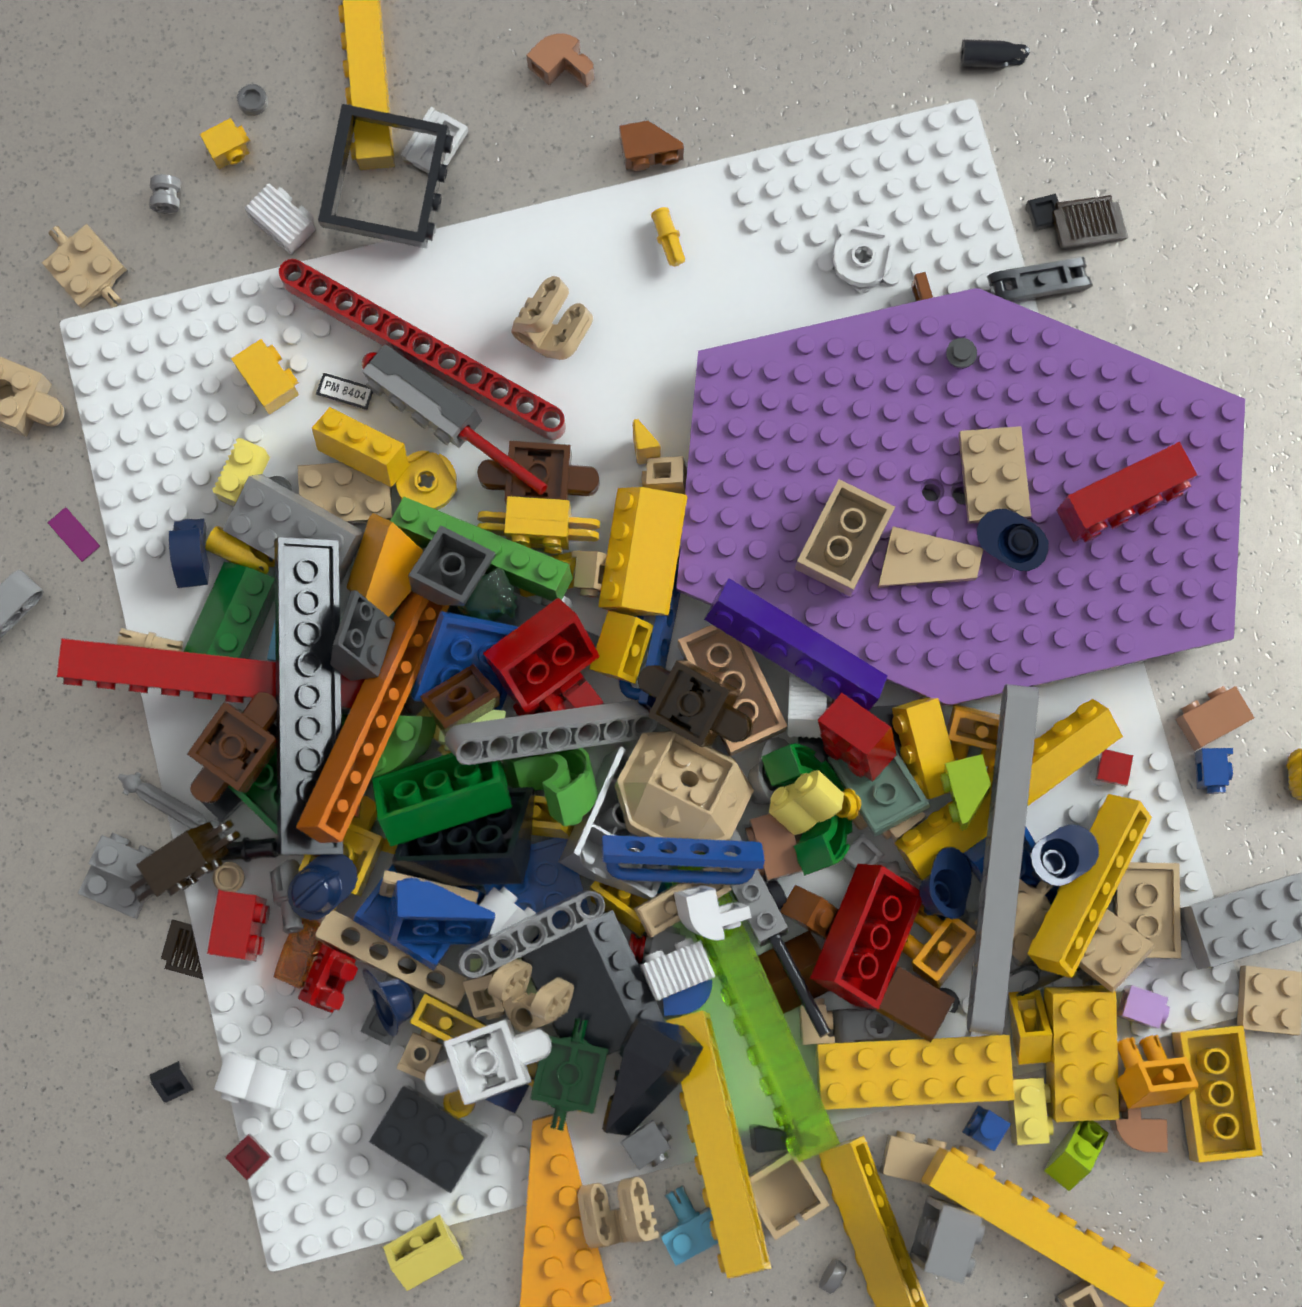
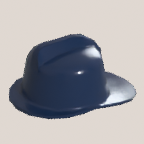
(1012, 539)
(1064, 855)
(947, 885)
(322, 886)
(392, 1001)

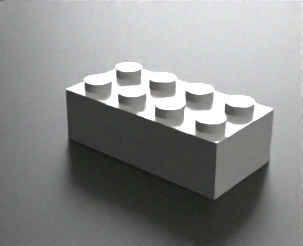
(273, 511)
(1244, 922)
(946, 1239)

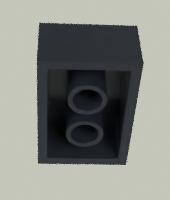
(428, 1138)

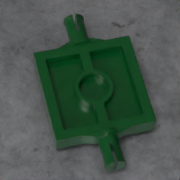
(570, 1075)

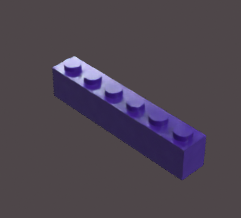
(794, 645)

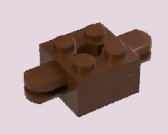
(548, 463)
(234, 748)

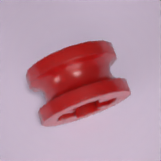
(637, 946)

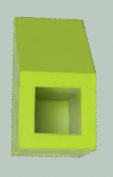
(968, 786)
(1076, 1153)

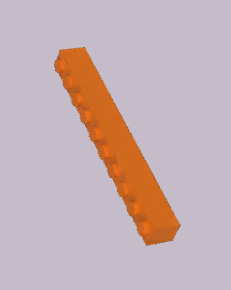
(370, 724)

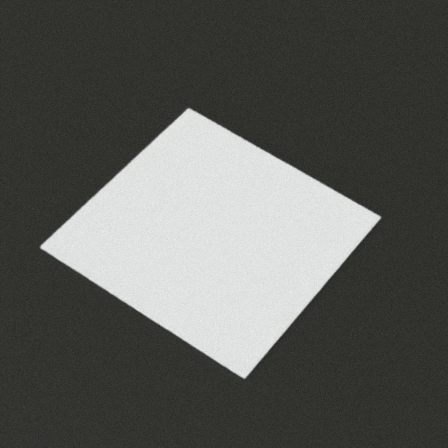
(758, 253)

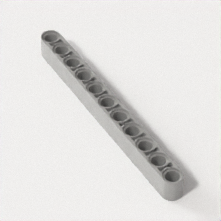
(1002, 860)

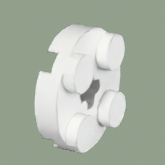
(877, 247)

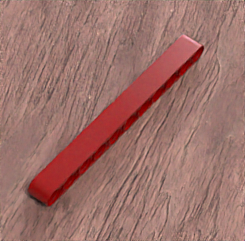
(414, 337)

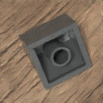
(449, 568)

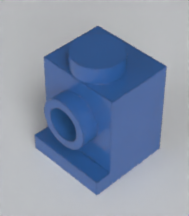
(1213, 769)
(986, 1128)

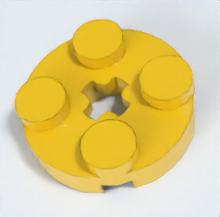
(434, 465)

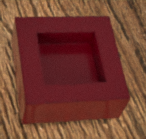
(248, 1157)

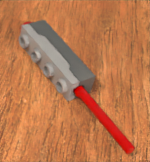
(435, 406)

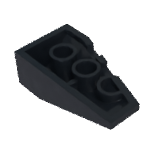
(652, 1065)

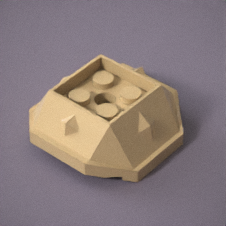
(662, 806)

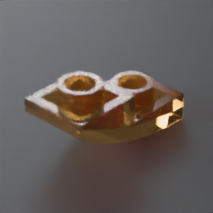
(298, 954)

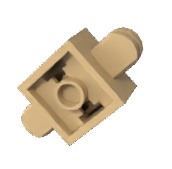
(26, 399)

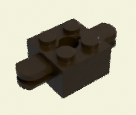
(694, 703)
(184, 860)

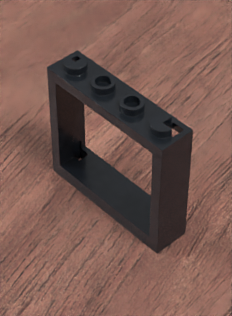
(337, 169)

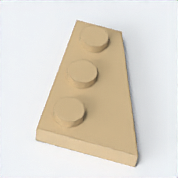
(924, 558)

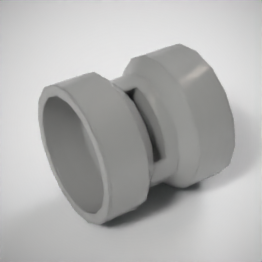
(164, 194)

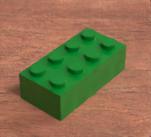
(438, 796)

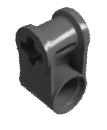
(854, 1025)

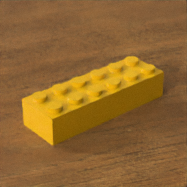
(914, 1072)

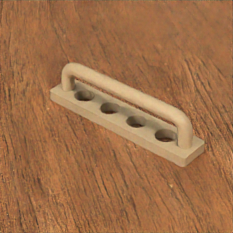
(336, 924)

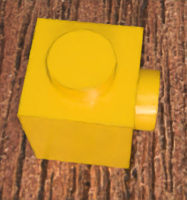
(226, 143)

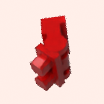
(574, 693)
(327, 979)

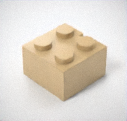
(784, 1190)

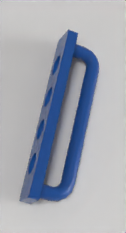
(658, 647)
(615, 851)

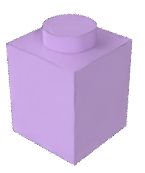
(1143, 1007)

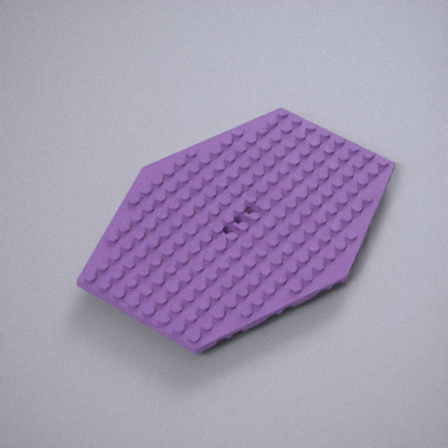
(885, 412)

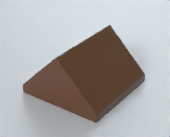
(461, 699)
(805, 955)
(915, 1004)

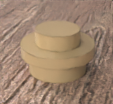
(229, 877)

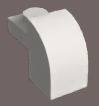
(702, 914)

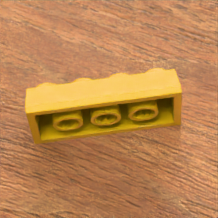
(642, 551)

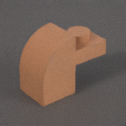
(557, 54)
(1139, 1132)

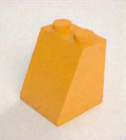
(384, 564)

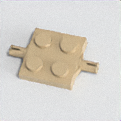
(84, 266)
(1030, 914)

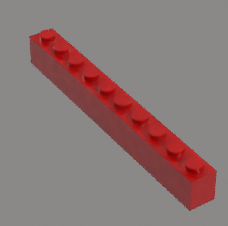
(174, 672)

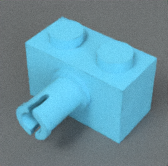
(691, 1232)

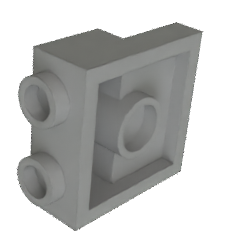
(112, 874)

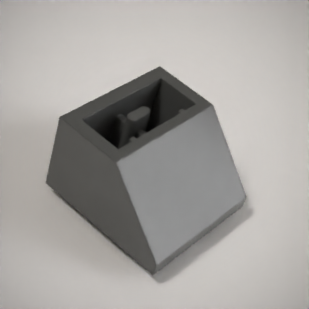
(361, 639)

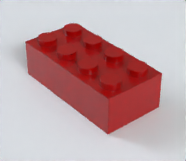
(1127, 492)
(867, 936)

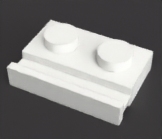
(421, 145)

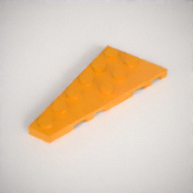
(556, 1258)

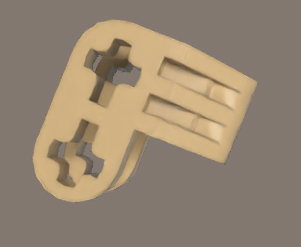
(535, 321)
(549, 1003)
(626, 1224)

